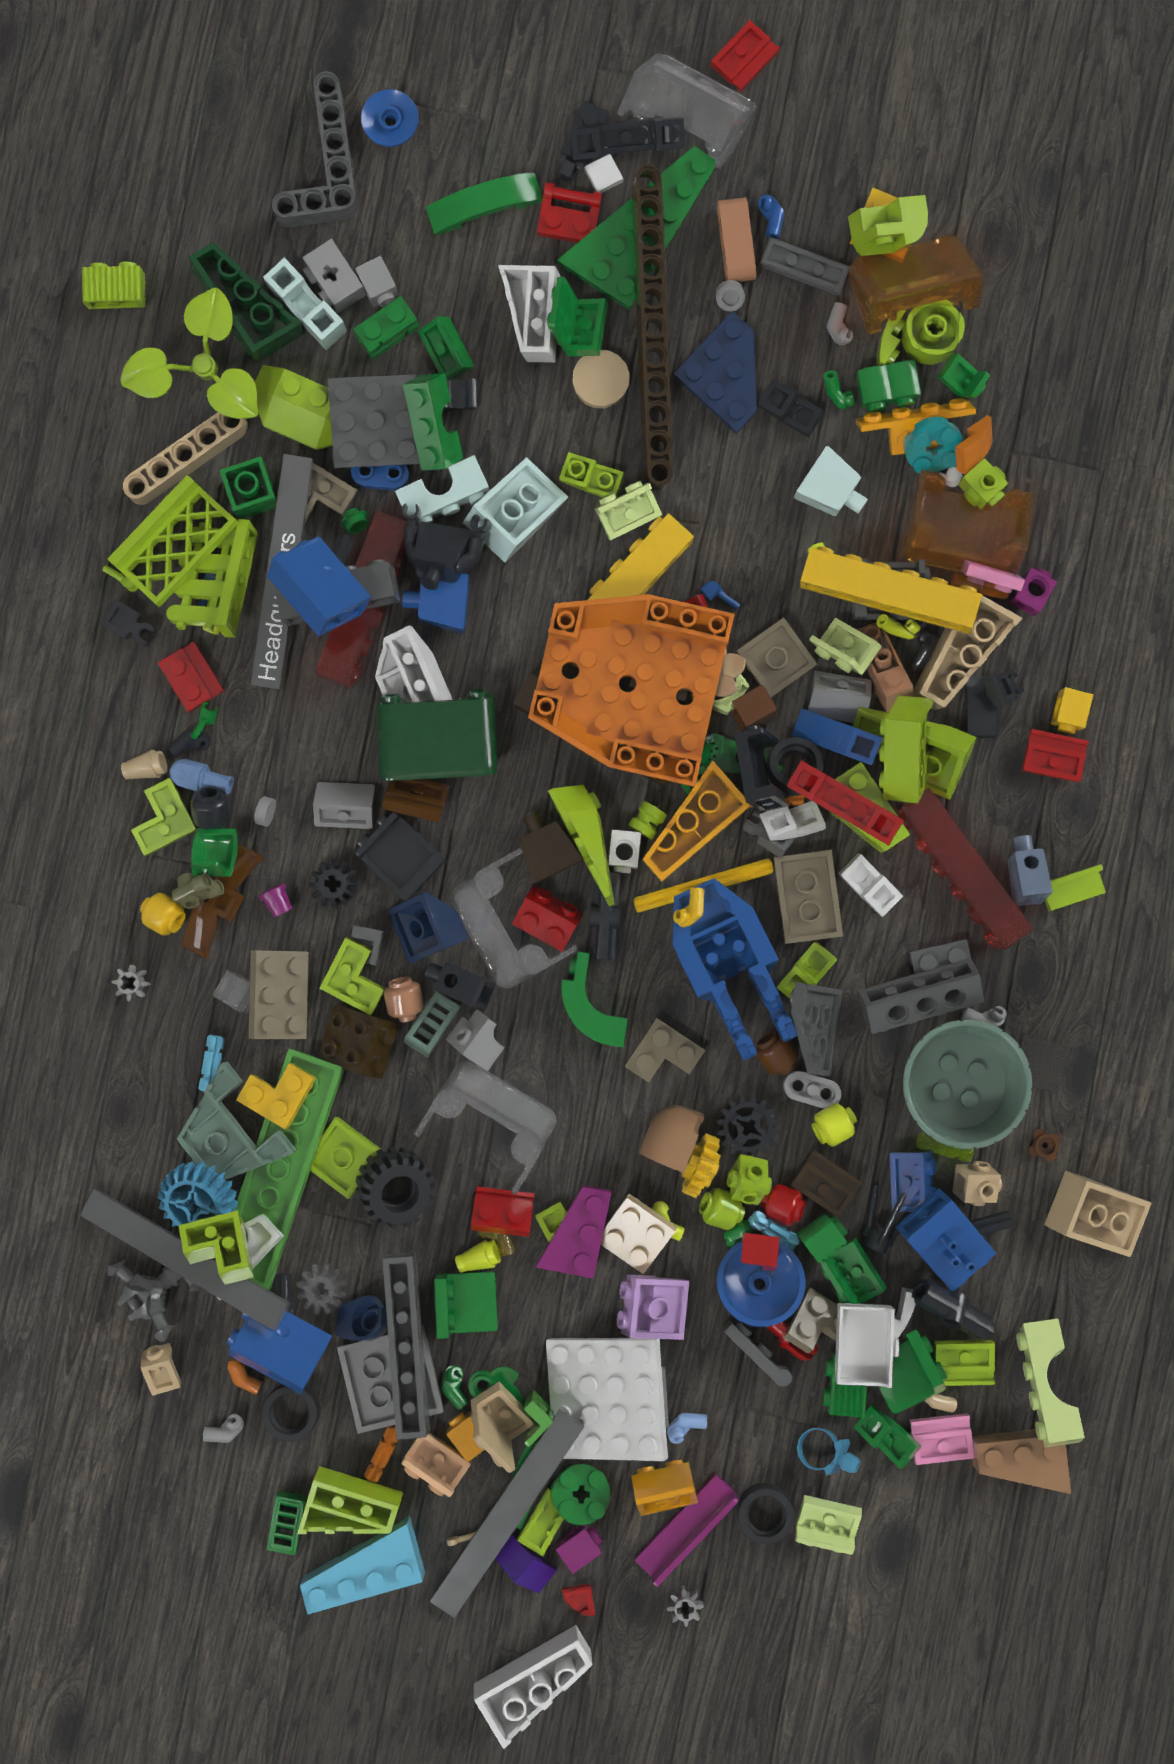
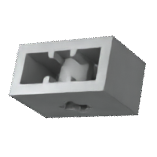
(327, 261)

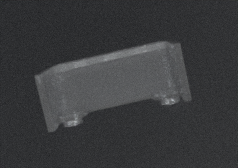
(708, 108)
(489, 936)
(501, 1102)

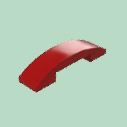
(845, 802)

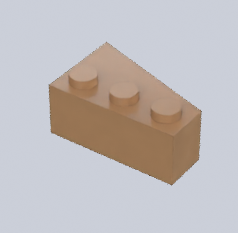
(1022, 1459)

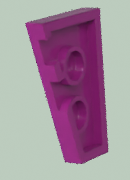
(579, 1236)

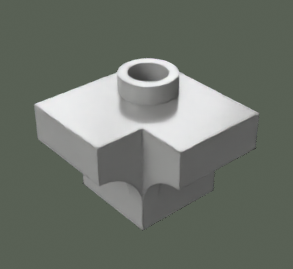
(476, 1039)

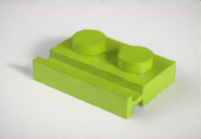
(966, 1361)

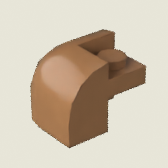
(672, 1136)

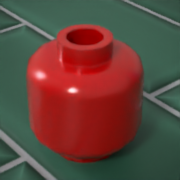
(783, 1205)

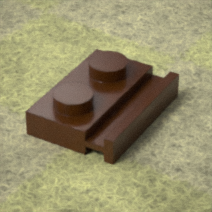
(416, 798)

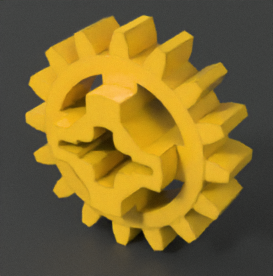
(701, 1166)

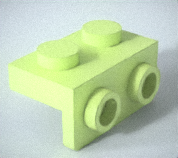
(628, 510)
(847, 646)
(827, 1524)

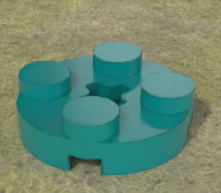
(925, 432)

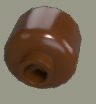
(775, 1054)

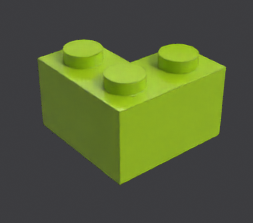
(222, 1239)

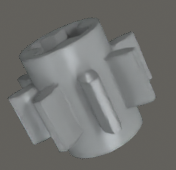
(139, 983)
(684, 1615)

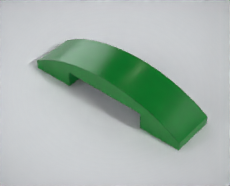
(483, 200)

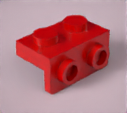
(547, 918)

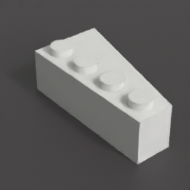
(530, 1683)

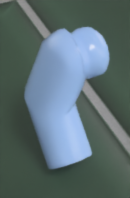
(683, 1423)

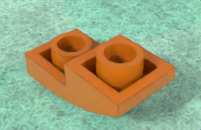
(975, 447)

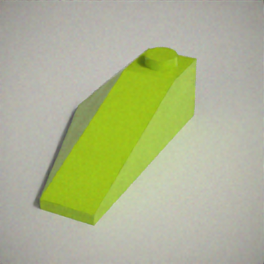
(946, 750)
(584, 825)

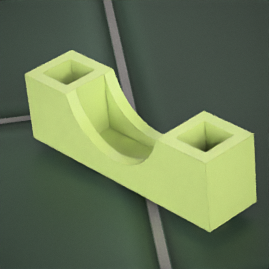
(1057, 1420)

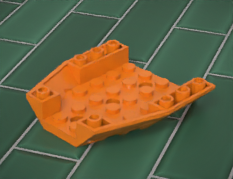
(660, 646)

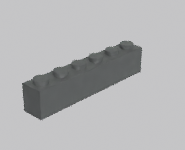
(406, 1345)

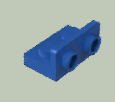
(912, 1175)

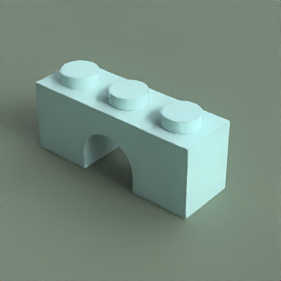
(299, 299)
(467, 487)

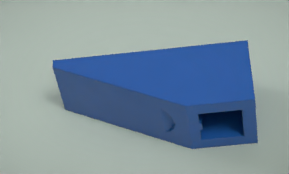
(837, 737)

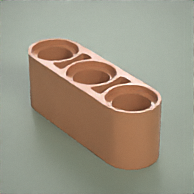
(736, 239)

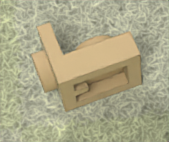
(159, 1369)

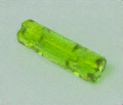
(927, 1142)

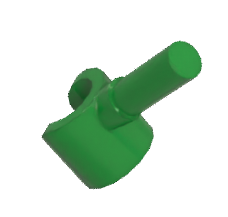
(205, 717)

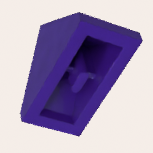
(525, 1565)

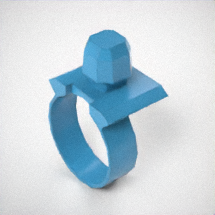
(847, 1462)

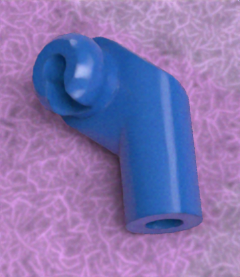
(773, 213)

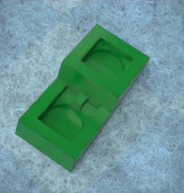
(887, 1435)

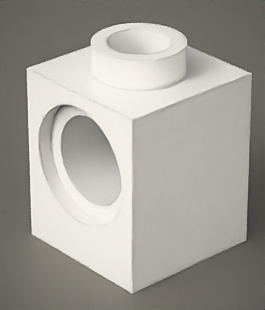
(629, 838)

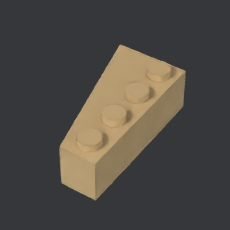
(961, 653)

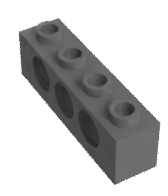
(921, 996)

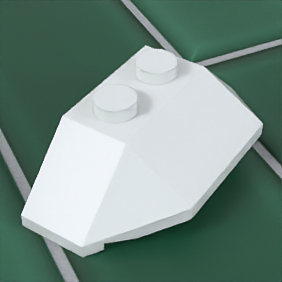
(410, 669)

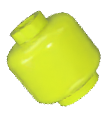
(834, 1124)

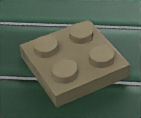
(777, 657)

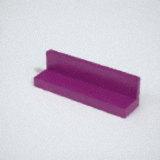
(686, 1529)

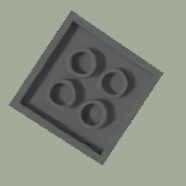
(371, 422)

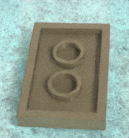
(808, 897)
(278, 994)

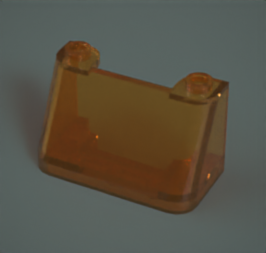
(914, 278)
(950, 529)

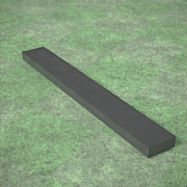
(167, 1249)
(506, 1513)

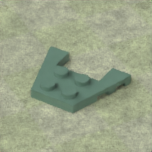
(219, 1139)

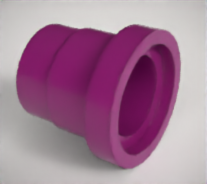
(276, 899)

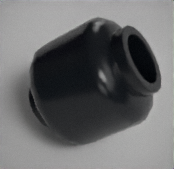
(210, 808)

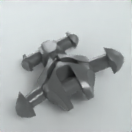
(147, 1295)

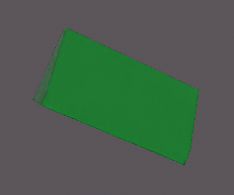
(445, 347)

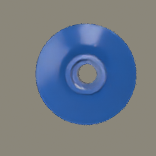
(385, 106)

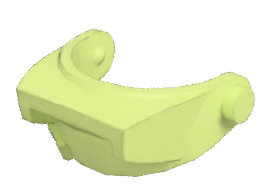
(724, 705)

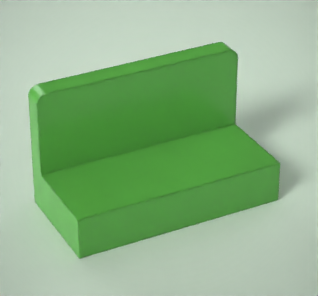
(541, 1413)

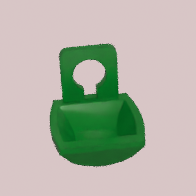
(214, 852)

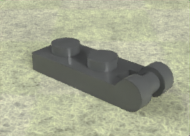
(758, 1353)

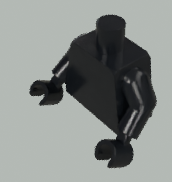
(442, 550)

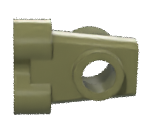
(195, 889)

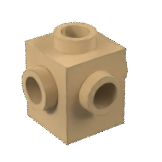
(977, 1183)

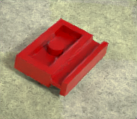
(745, 56)
(191, 677)
(1055, 755)
(502, 1211)

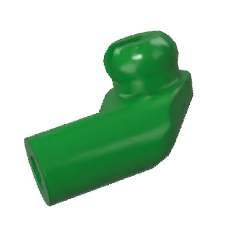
(734, 1235)

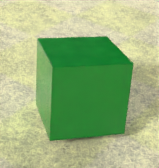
(249, 488)

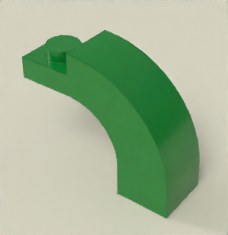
(594, 1024)

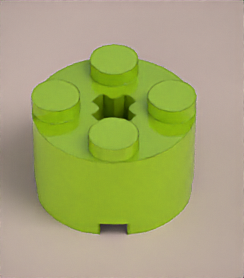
(946, 324)

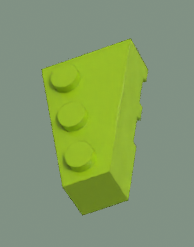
(349, 1504)

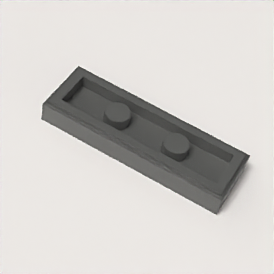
(804, 266)

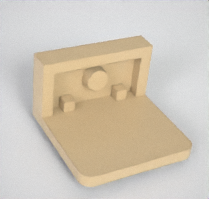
(497, 1421)

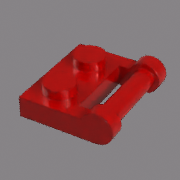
(567, 223)

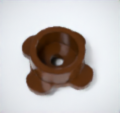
(1050, 1151)

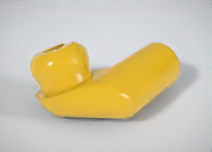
(693, 911)

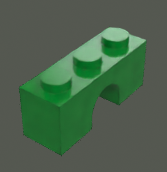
(425, 401)

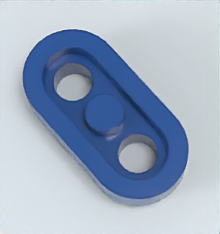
(380, 478)

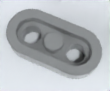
(811, 1089)

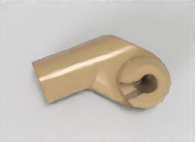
(942, 1403)

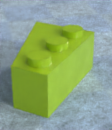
(905, 749)
(862, 782)

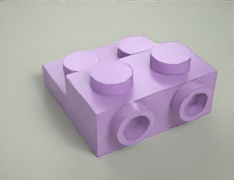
(653, 1307)

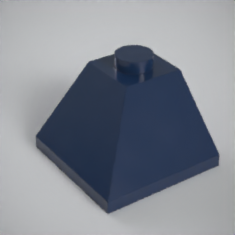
(426, 926)

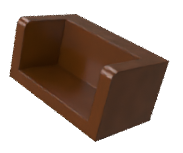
(753, 708)

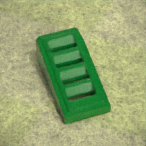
(292, 1500)

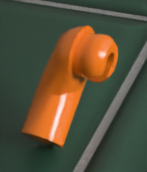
(241, 1378)

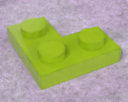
(172, 819)
(345, 979)

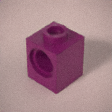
(1028, 602)
(579, 1547)

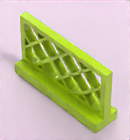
(174, 508)

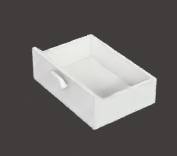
(865, 1344)

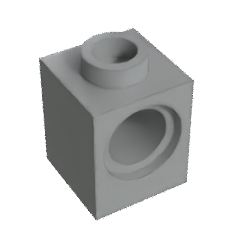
(377, 282)

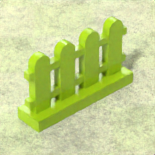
(228, 588)

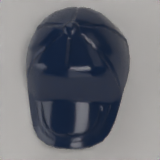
(362, 1319)

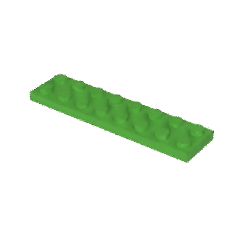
(279, 1185)

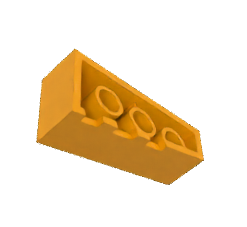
(696, 822)

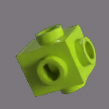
(983, 484)
(749, 1180)

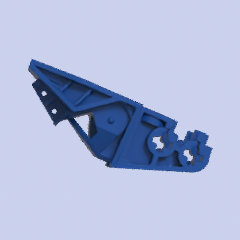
(722, 946)

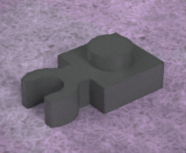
(777, 847)

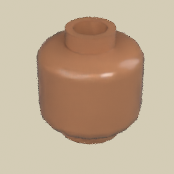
(403, 999)

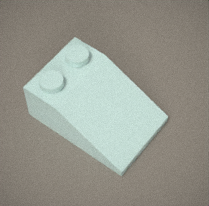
(516, 508)

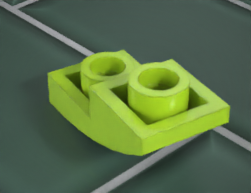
(888, 343)
(590, 476)

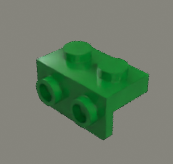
(852, 1274)

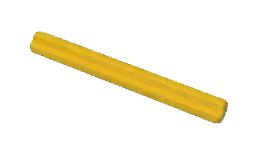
(727, 878)

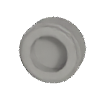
(730, 295)
(265, 811)

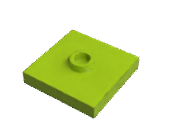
(341, 1155)

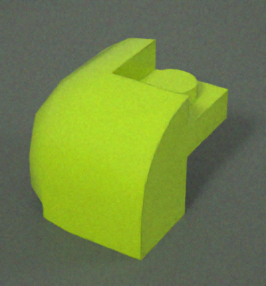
(890, 226)

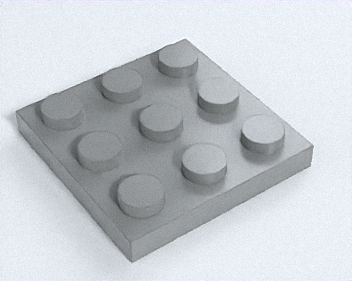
(369, 1382)

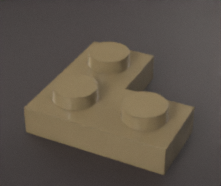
(329, 491)
(659, 1044)
(811, 1318)

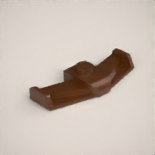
(205, 917)

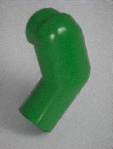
(833, 390)
(451, 1386)

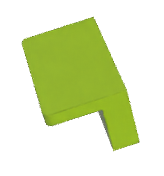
(1075, 887)

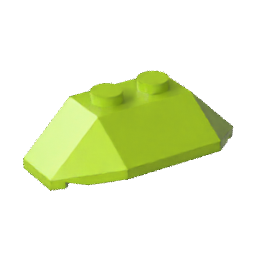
(294, 407)

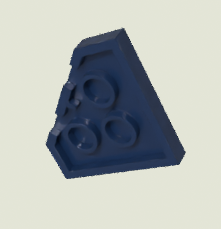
(724, 373)

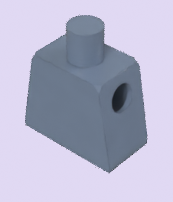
(1029, 884)

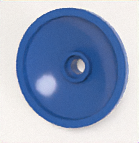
(763, 1307)

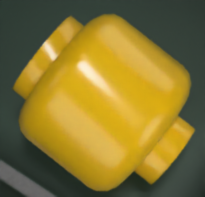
(162, 914)

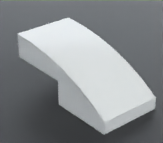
(793, 822)
(870, 885)
(904, 1311)

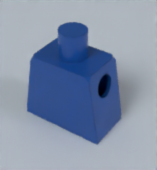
(441, 607)

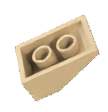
(1097, 1214)

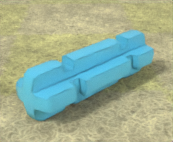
(211, 1060)
(770, 1228)

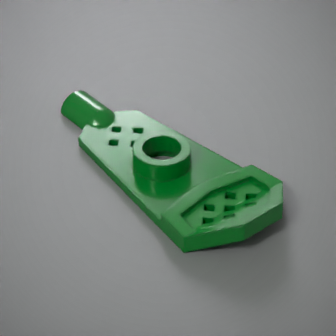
(725, 754)

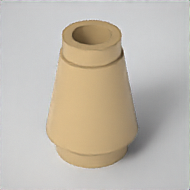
(147, 765)

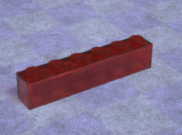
(352, 641)
(965, 871)

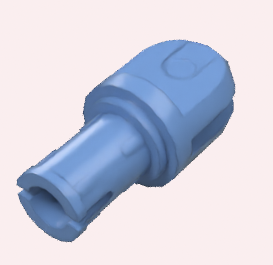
(197, 775)

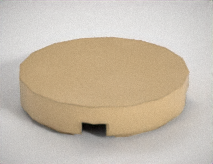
(601, 379)

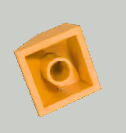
(664, 1488)

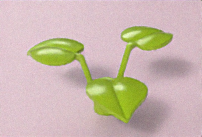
(212, 318)

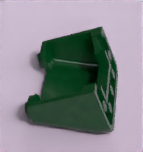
(437, 737)

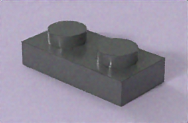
(939, 956)

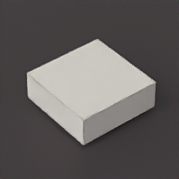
(603, 174)

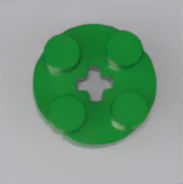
(593, 1482)

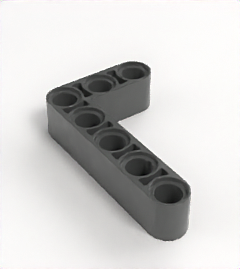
(333, 160)

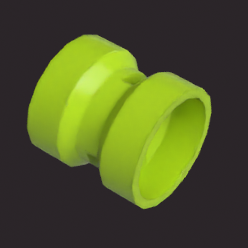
(647, 820)

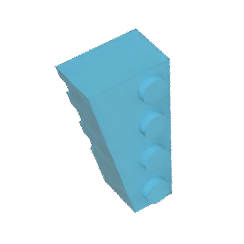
(366, 1570)

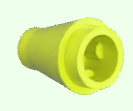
(479, 1257)

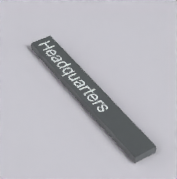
(286, 534)

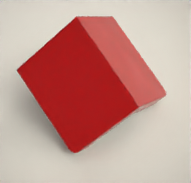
(760, 1250)

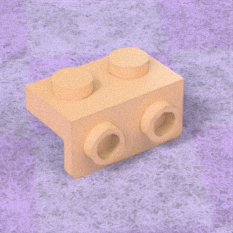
(435, 1464)

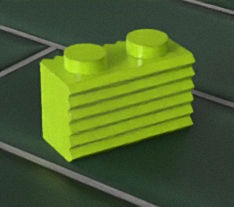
(113, 286)

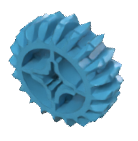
(195, 1202)

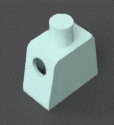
(831, 485)

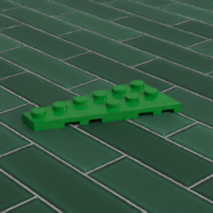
(607, 252)

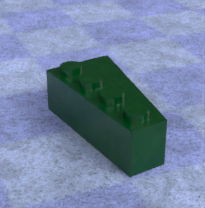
(258, 319)

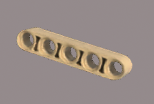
(171, 457)

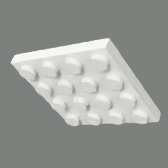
(614, 1392)

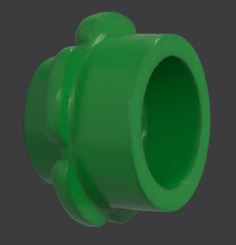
(354, 521)

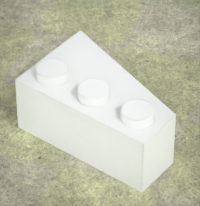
(530, 302)

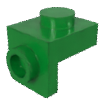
(963, 377)

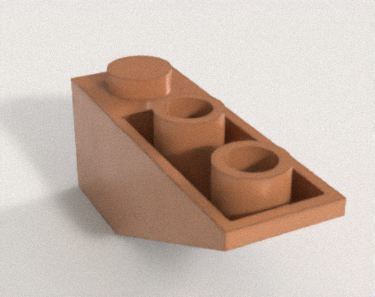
(886, 669)

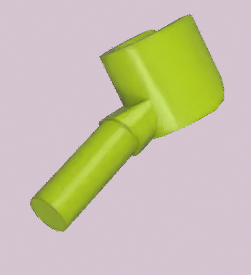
(123, 580)

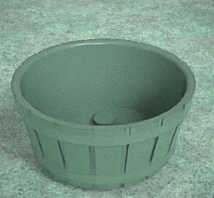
(967, 1084)

